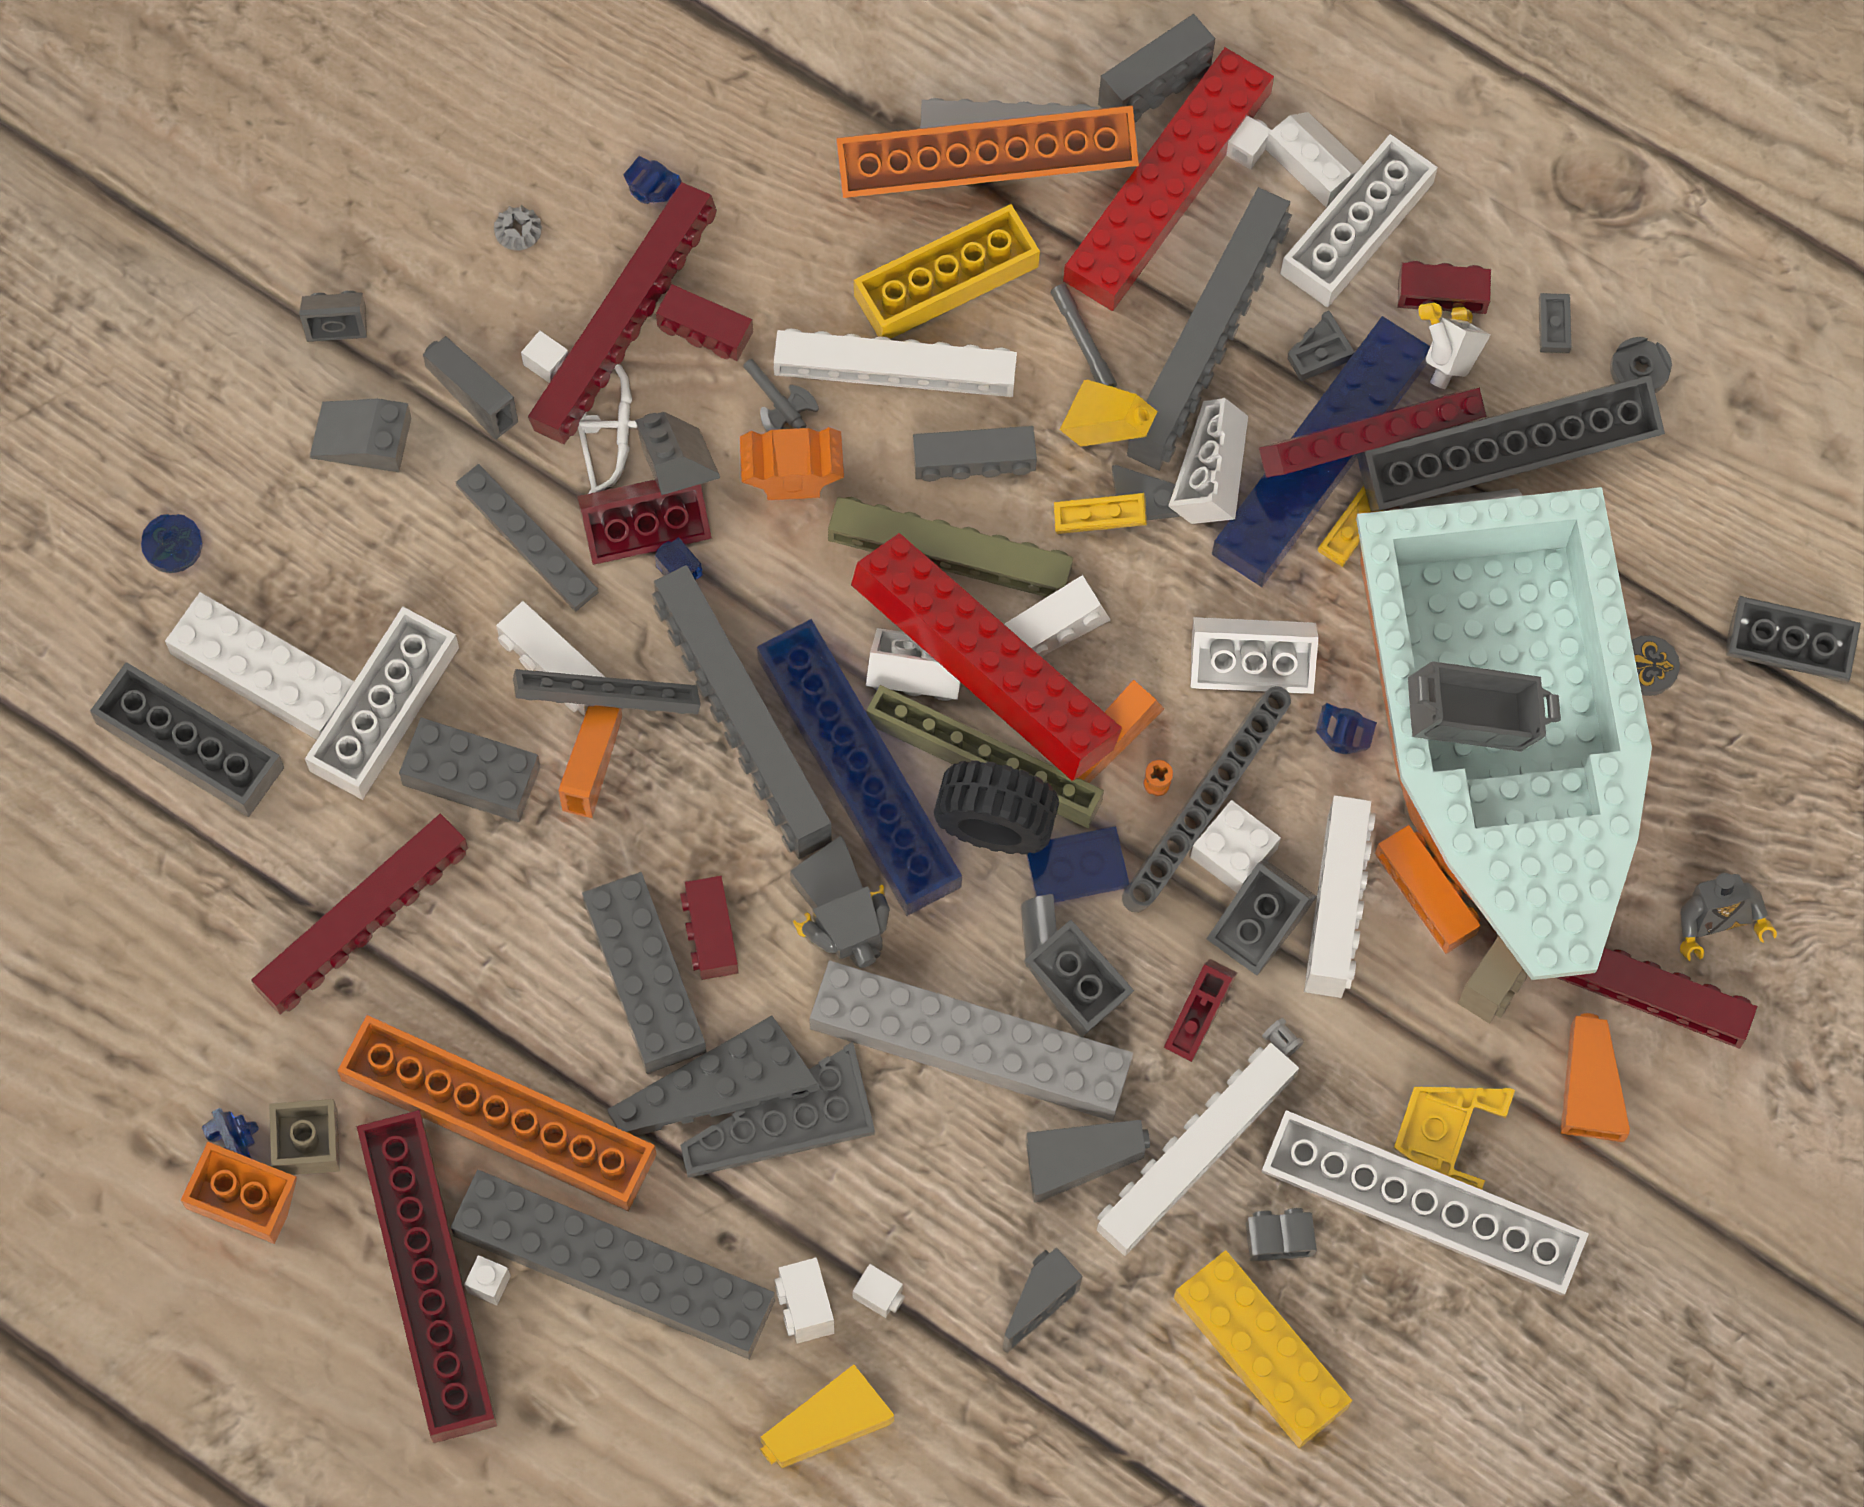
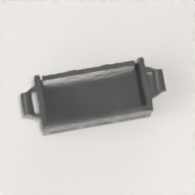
(1479, 706)

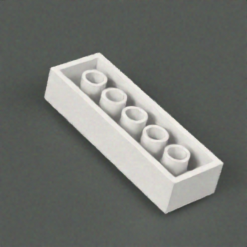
(1358, 220)
(258, 665)
(382, 703)
(1339, 897)

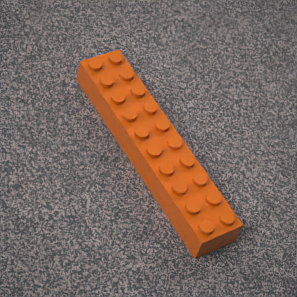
(987, 151)
(497, 1112)

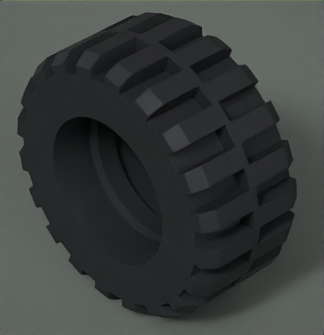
(996, 807)

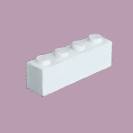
(542, 647)

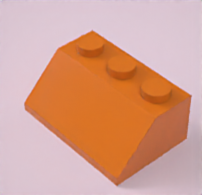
(240, 1192)

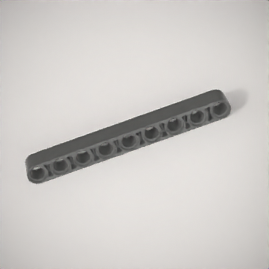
(1200, 811)

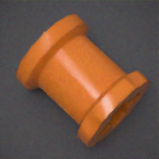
(1161, 769)

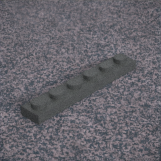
(527, 537)
(606, 691)

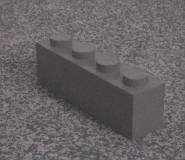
(974, 453)

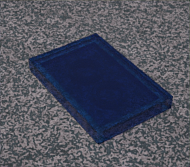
(1079, 865)

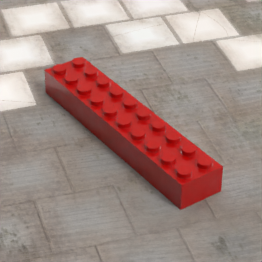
(1167, 179)
(986, 656)

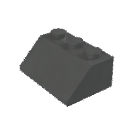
(675, 452)

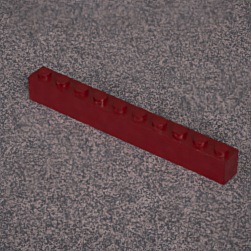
(622, 313)

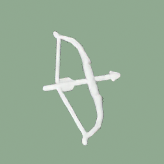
(593, 424)

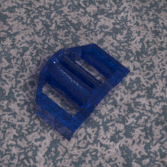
(651, 180)
(1345, 729)

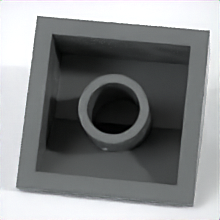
(333, 316)

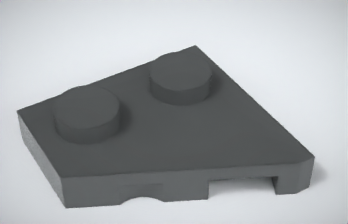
(1320, 349)
(1156, 491)

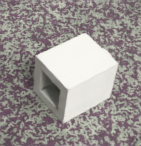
(1248, 142)
(544, 356)
(487, 1280)
(879, 1291)

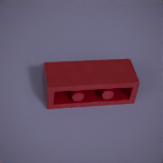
(1444, 285)
(704, 323)
(709, 928)

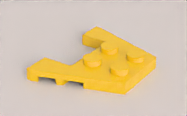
(1438, 1122)

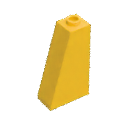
(1106, 415)
(829, 1418)

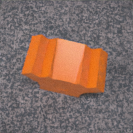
(791, 461)

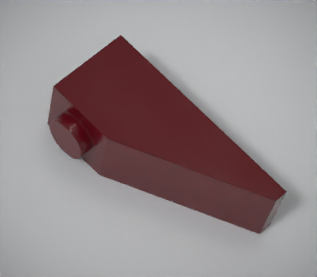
(1200, 1009)

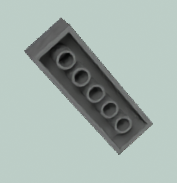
(187, 739)
(644, 972)

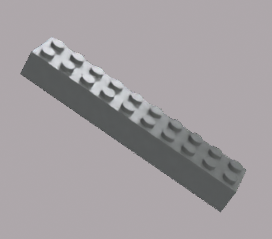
(1212, 325)
(1510, 443)
(742, 712)
(613, 1264)

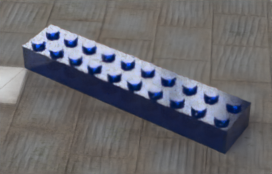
(1286, 504)
(859, 767)

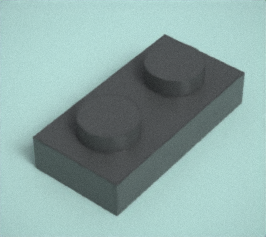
(1555, 323)

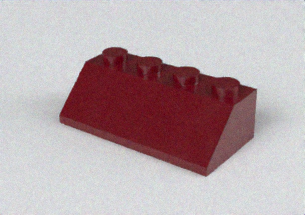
(640, 519)

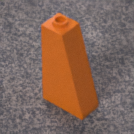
(1133, 712)
(589, 760)
(1592, 1085)

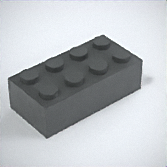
(1159, 68)
(470, 769)

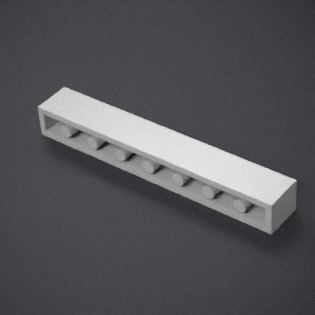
(895, 362)
(1196, 1149)

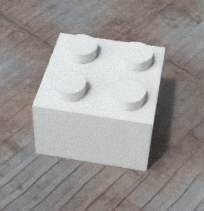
(1234, 846)
(806, 1299)

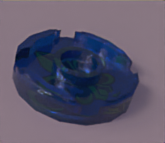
(171, 543)

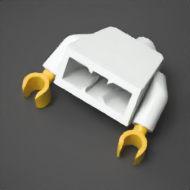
(1454, 342)

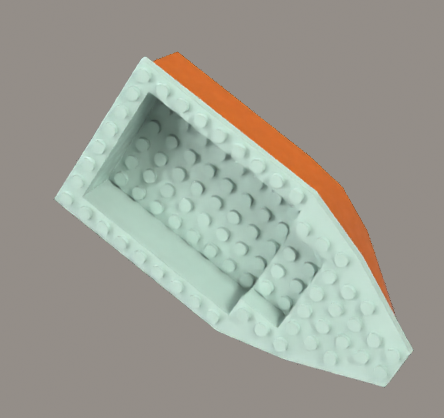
(1536, 593)

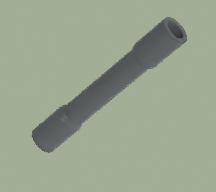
(1069, 310)

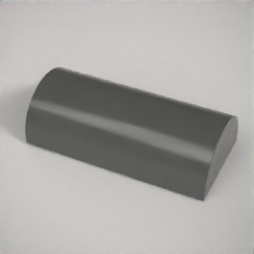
(1793, 639)

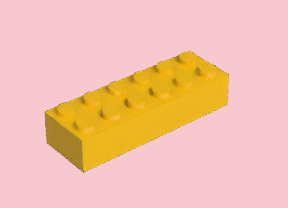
(946, 273)
(1262, 1349)

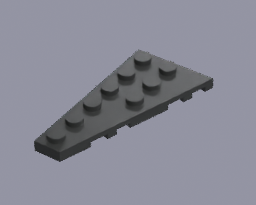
(724, 1080)
(788, 1125)

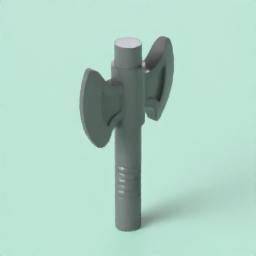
(786, 409)

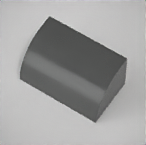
(1037, 922)

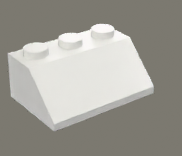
(1312, 156)
(906, 667)

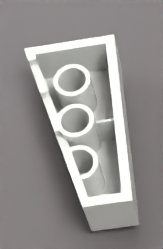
(1212, 465)
(1060, 618)

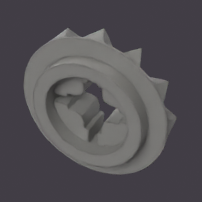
(510, 237)

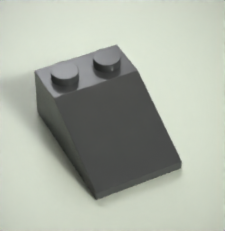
(362, 433)
(1261, 916)
(1077, 978)
(1047, 1289)

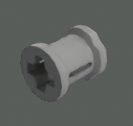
(1280, 1030)

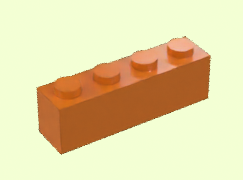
(1428, 889)

